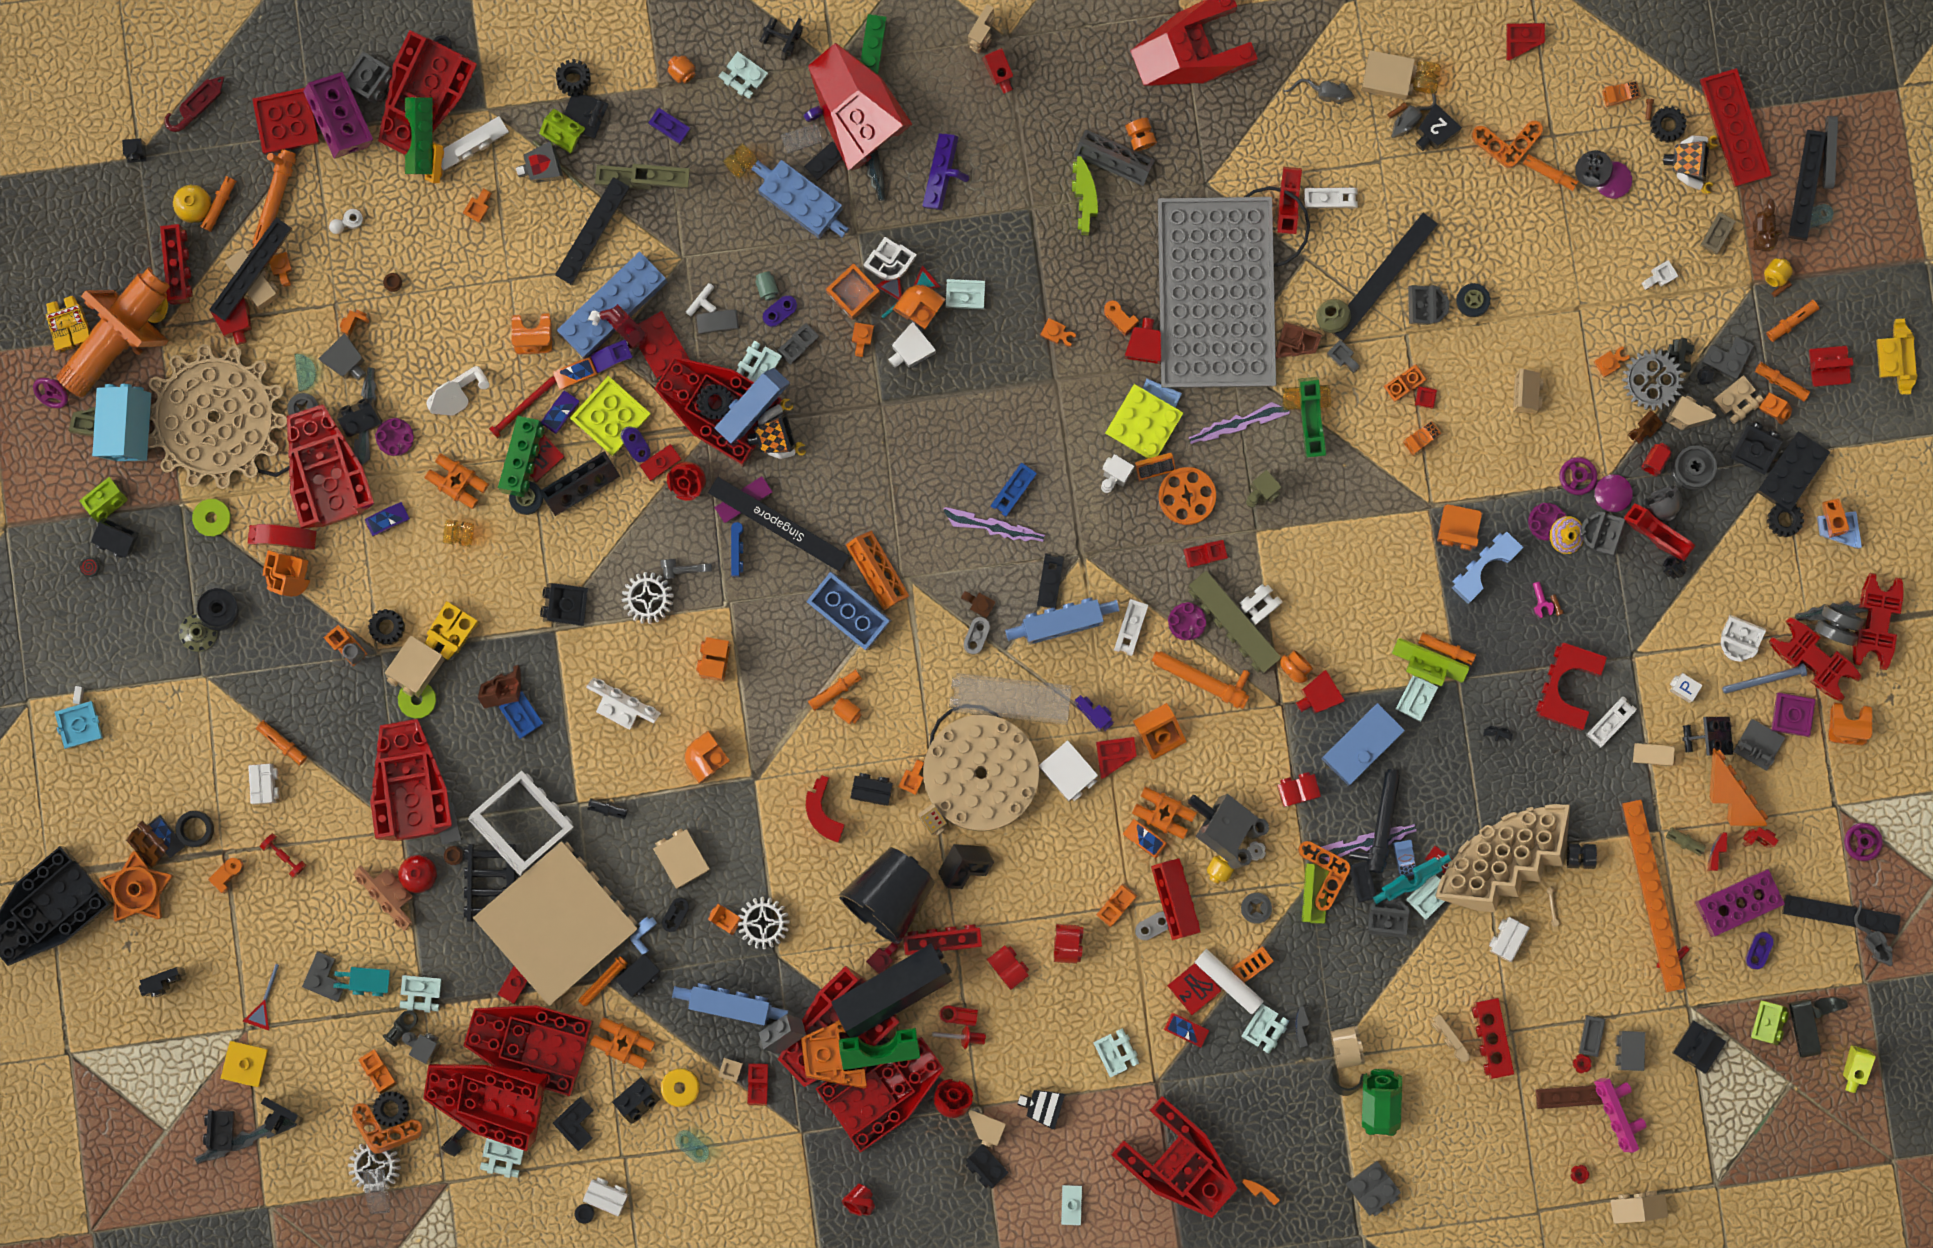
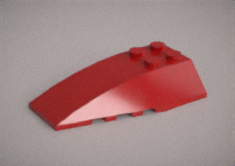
(425, 71)
(323, 471)
(407, 785)
(823, 1014)

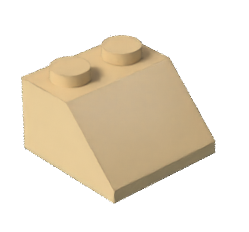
(1527, 391)

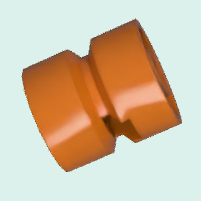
(1138, 128)

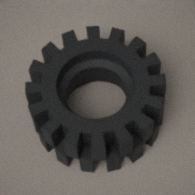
(574, 87)
(1665, 135)
(706, 394)
(1777, 528)
(386, 615)
(402, 1108)

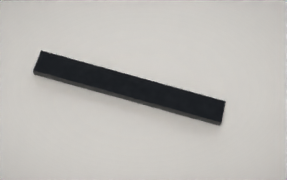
(1387, 271)

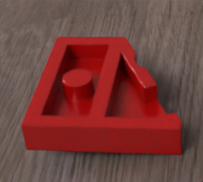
(1523, 37)
(1114, 754)

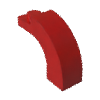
(1288, 207)
(282, 536)
(822, 824)

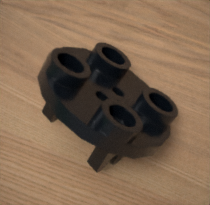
(1594, 178)

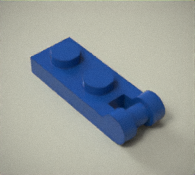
(1014, 489)
(736, 549)

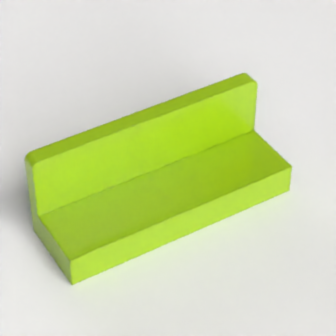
(1313, 881)

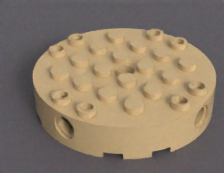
(985, 744)

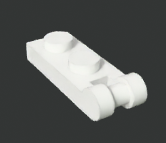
(1330, 198)
(1131, 626)
(1611, 722)

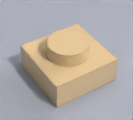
(730, 1069)

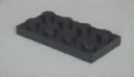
(1793, 472)

